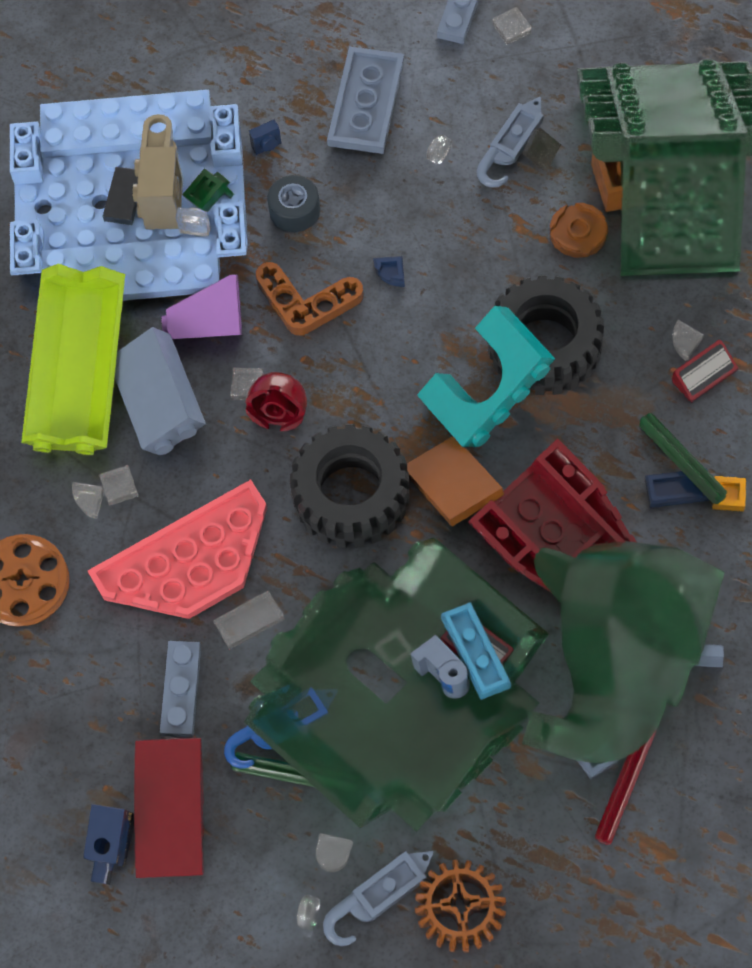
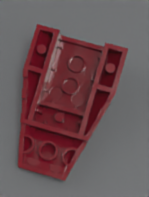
(550, 507)

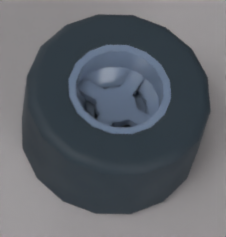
(293, 203)

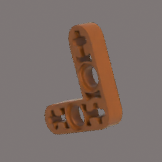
(300, 307)

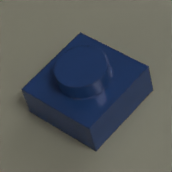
(265, 137)

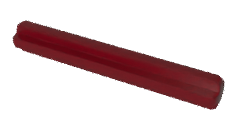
(622, 793)

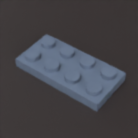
(366, 100)

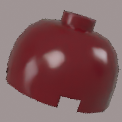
(277, 401)

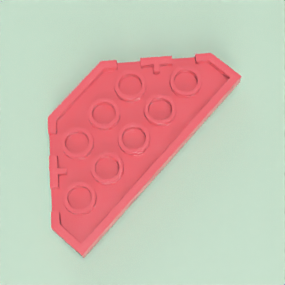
(190, 560)

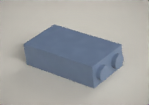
(157, 392)

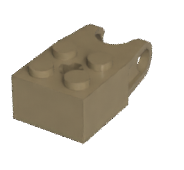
(158, 176)

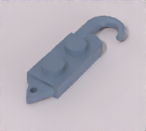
(511, 140)
(379, 893)

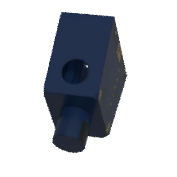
(104, 827)

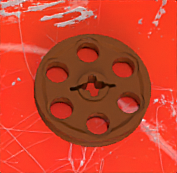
(38, 579)

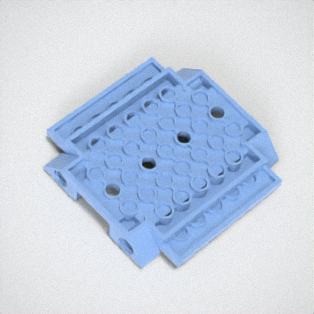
(72, 166)

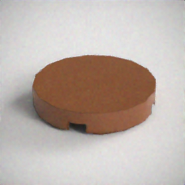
(578, 230)

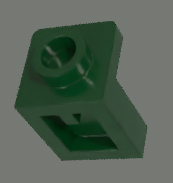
(207, 190)

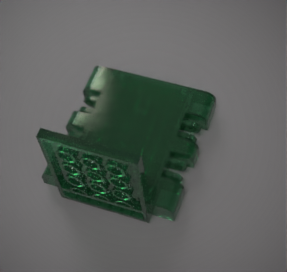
(680, 156)

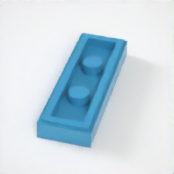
(475, 651)

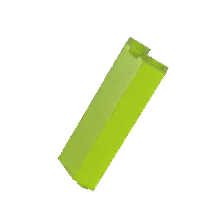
(73, 359)

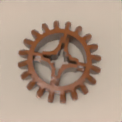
(444, 908)

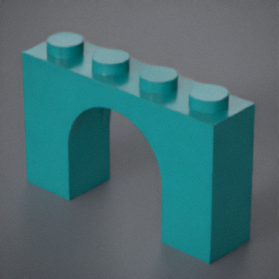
(522, 364)

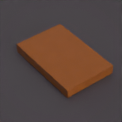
(453, 481)

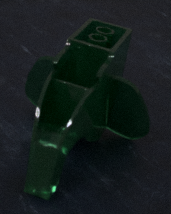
(629, 638)

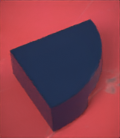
(390, 270)

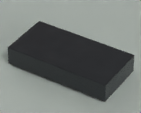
(120, 204)

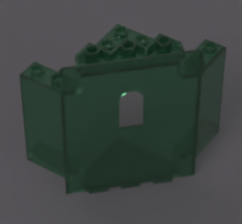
(421, 742)

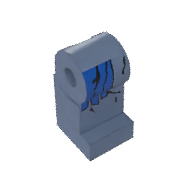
(443, 665)

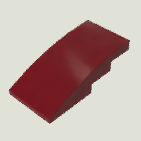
(168, 807)

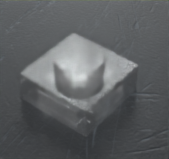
(193, 221)

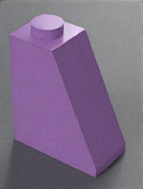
(207, 312)

